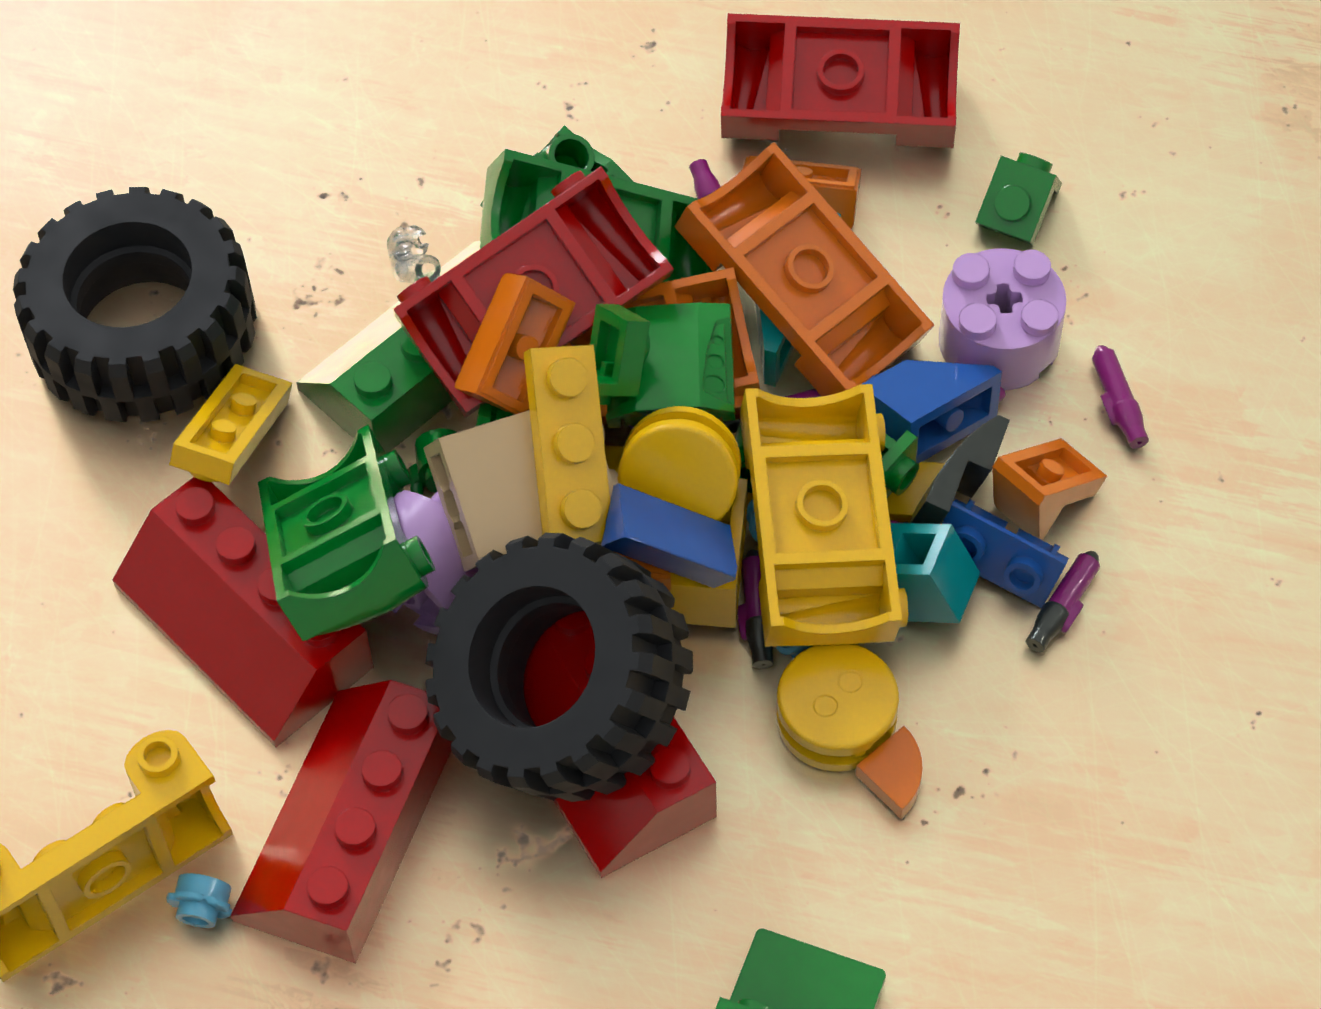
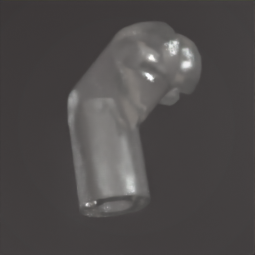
(409, 257)

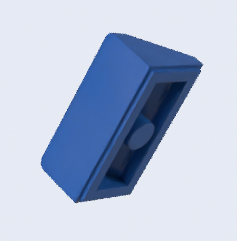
(669, 537)

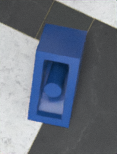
(936, 401)

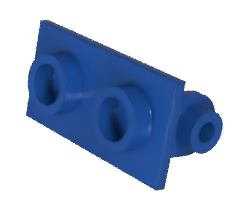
(1005, 558)

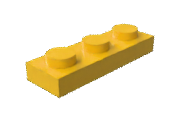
(230, 425)
(568, 440)

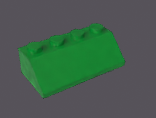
(379, 380)

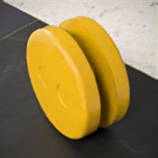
(683, 459)
(836, 705)

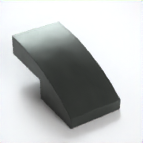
(962, 472)

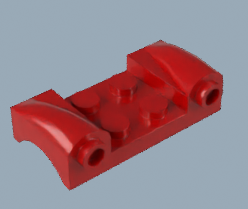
(840, 78)
(574, 245)

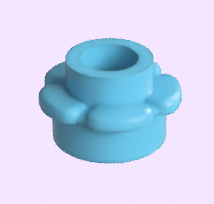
(200, 900)

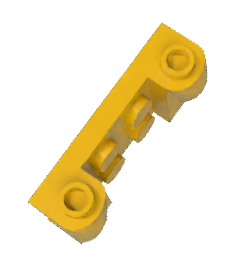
(822, 519)
(114, 857)

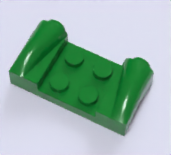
(523, 183)
(341, 542)

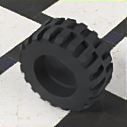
(122, 244)
(485, 654)

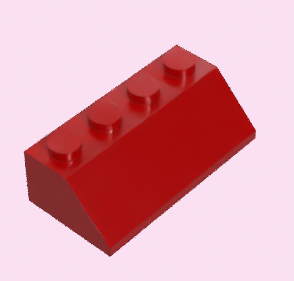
(210, 590)
(651, 808)
(347, 820)

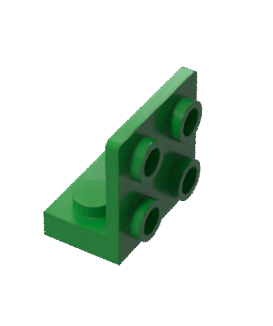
(801, 976)

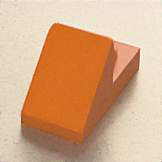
(1040, 481)

